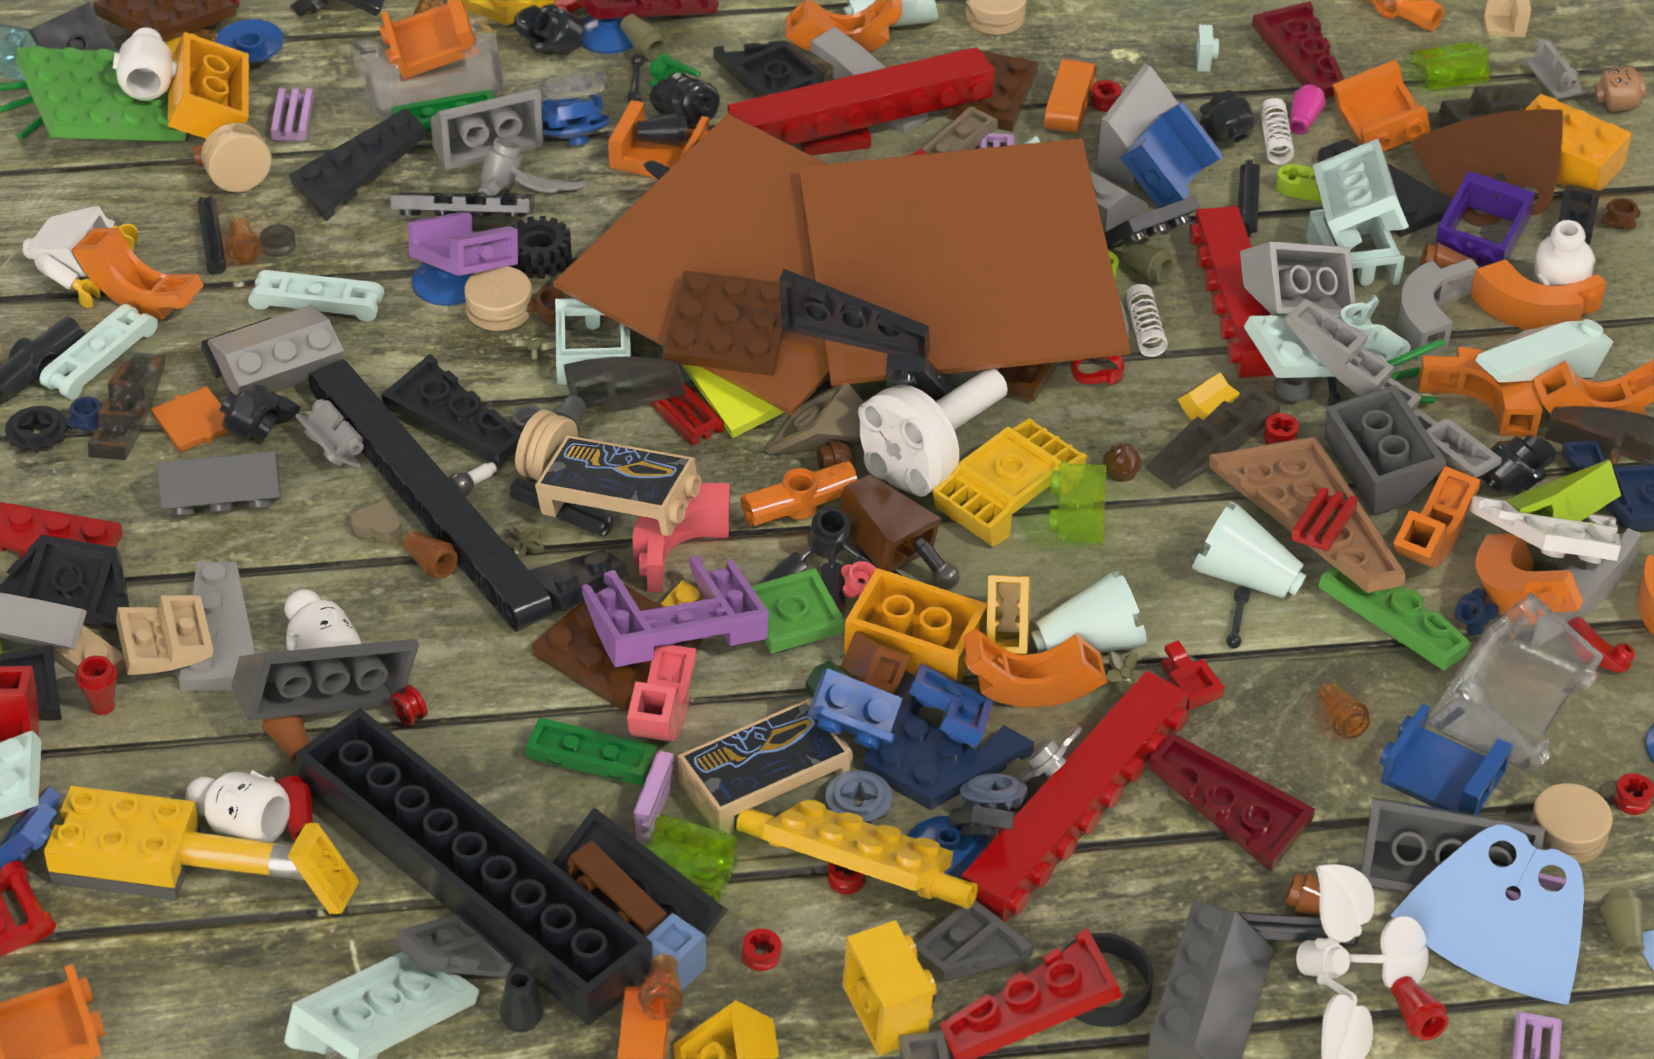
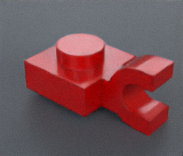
(1191, 676)

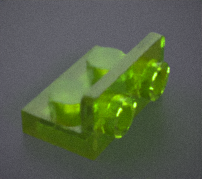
(1452, 64)
(1079, 503)
(696, 852)

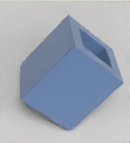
(683, 943)

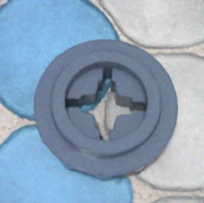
(994, 792)
(875, 793)

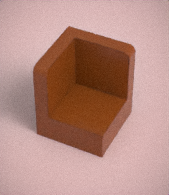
(875, 663)

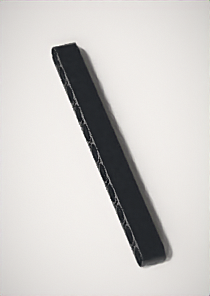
(434, 498)

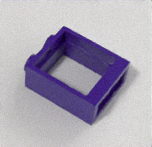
(1478, 193)

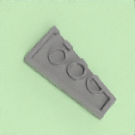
(228, 627)

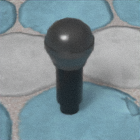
(944, 574)

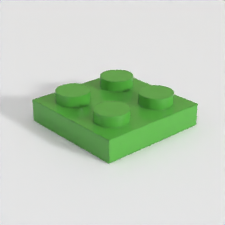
(798, 610)

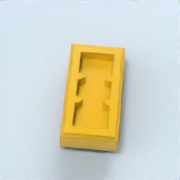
(323, 868)

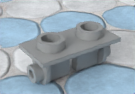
(1554, 72)
(339, 444)

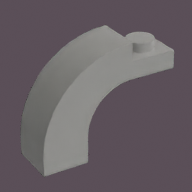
(1423, 292)

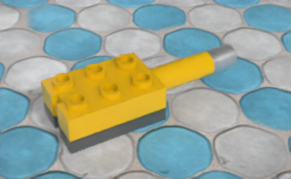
(146, 845)

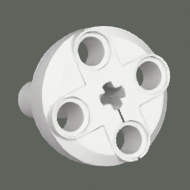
(913, 437)

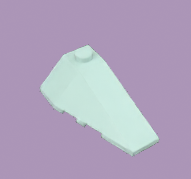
(1544, 347)

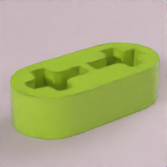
(1298, 182)

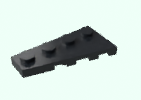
(649, 871)

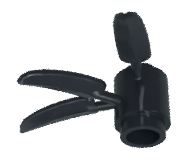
(827, 539)

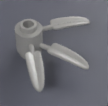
(502, 170)

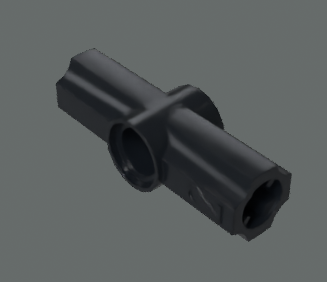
(31, 356)

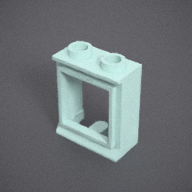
(1366, 261)
(574, 307)

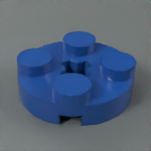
(559, 112)

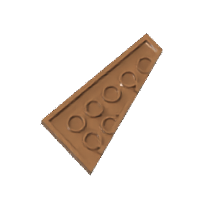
(1284, 482)

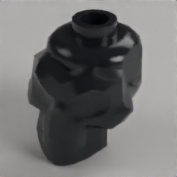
(550, 29)
(686, 97)
(1227, 117)
(255, 412)
(1521, 463)

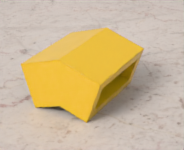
(1207, 397)

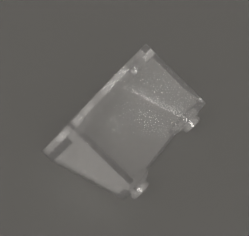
(386, 87)
(1516, 683)

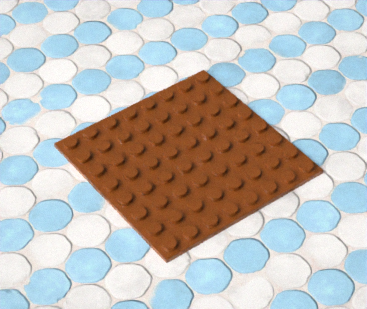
(718, 211)
(976, 244)

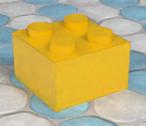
(887, 985)

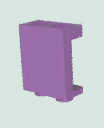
(453, 247)

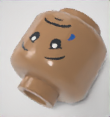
(1620, 88)

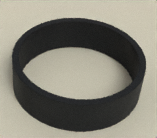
(1125, 1013)

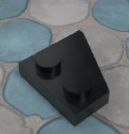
(565, 578)

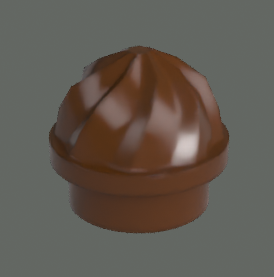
(833, 454)
(1122, 462)

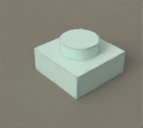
(1206, 48)

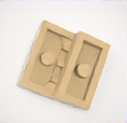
(164, 635)

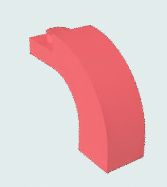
(704, 517)
(662, 703)

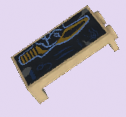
(619, 481)
(759, 764)

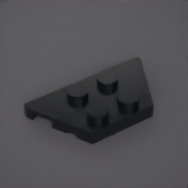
(769, 67)
(72, 575)

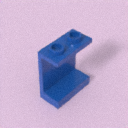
(1170, 155)
(1440, 769)

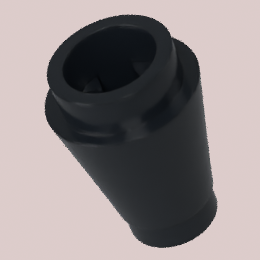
(663, 130)
(521, 1003)

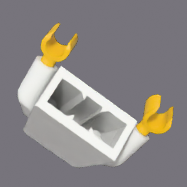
(54, 246)

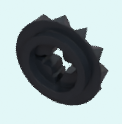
(22, 425)

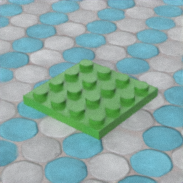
(83, 100)

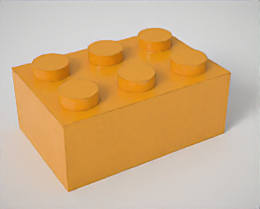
(207, 86)
(1590, 147)
(917, 620)

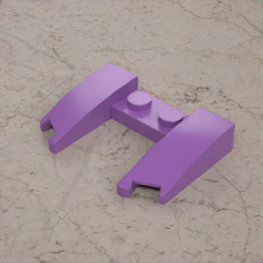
(631, 634)

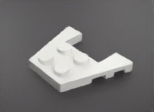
(1590, 539)

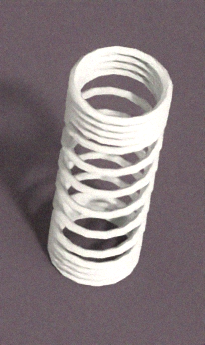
(1280, 142)
(1142, 337)

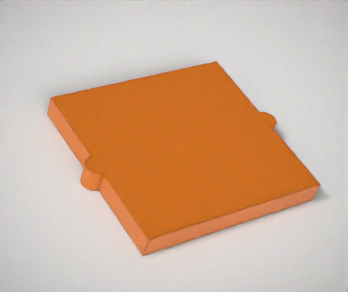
(191, 419)

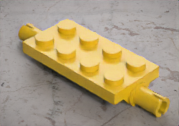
(863, 848)

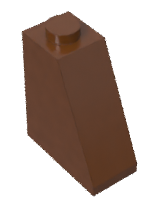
(886, 522)

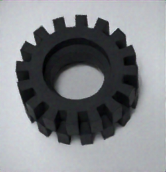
(555, 243)

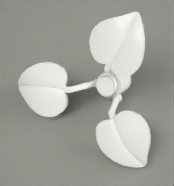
(1344, 906)

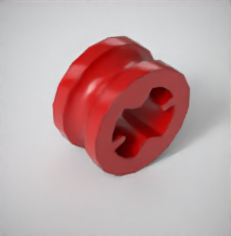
(1104, 94)
(1280, 428)
(408, 705)
(1629, 803)
(844, 884)
(761, 937)

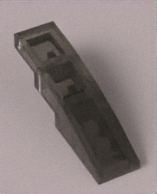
(1484, 101)
(127, 407)
(1219, 432)

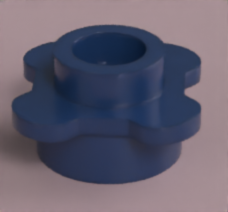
(84, 414)
(1467, 607)

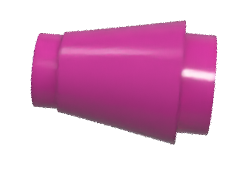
(1305, 108)

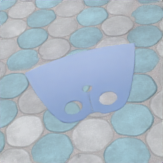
(1513, 944)

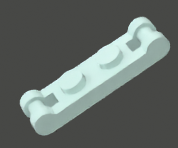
(322, 292)
(97, 350)

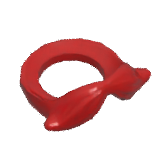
(1109, 376)

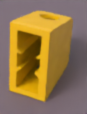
(1009, 611)

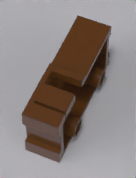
(614, 888)

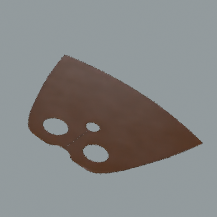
(1514, 143)

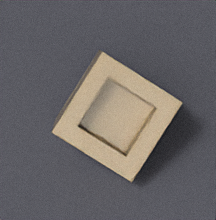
(1507, 18)

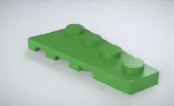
(1402, 617)

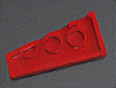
(23, 526)
(1050, 994)

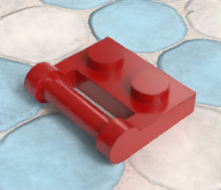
(40, 922)

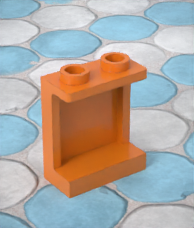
(428, 38)
(1380, 107)
(630, 155)
(51, 1022)

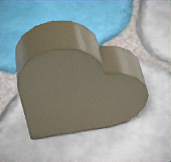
(377, 521)

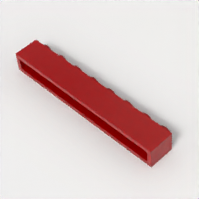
(870, 97)
(1077, 795)

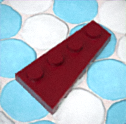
(641, 8)
(1299, 44)
(1238, 803)

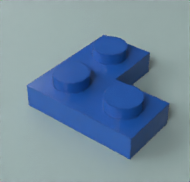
(964, 708)
(30, 829)

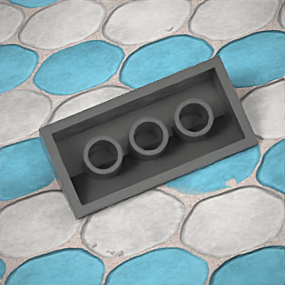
(322, 678)
(1412, 840)
(1211, 988)

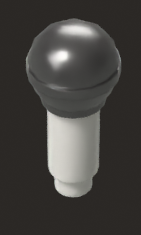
(467, 480)

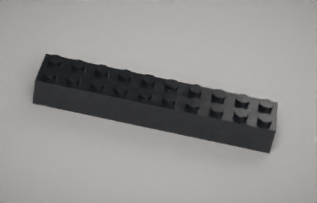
(476, 865)

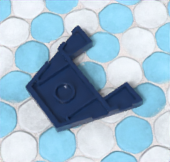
(1636, 484)
(930, 764)

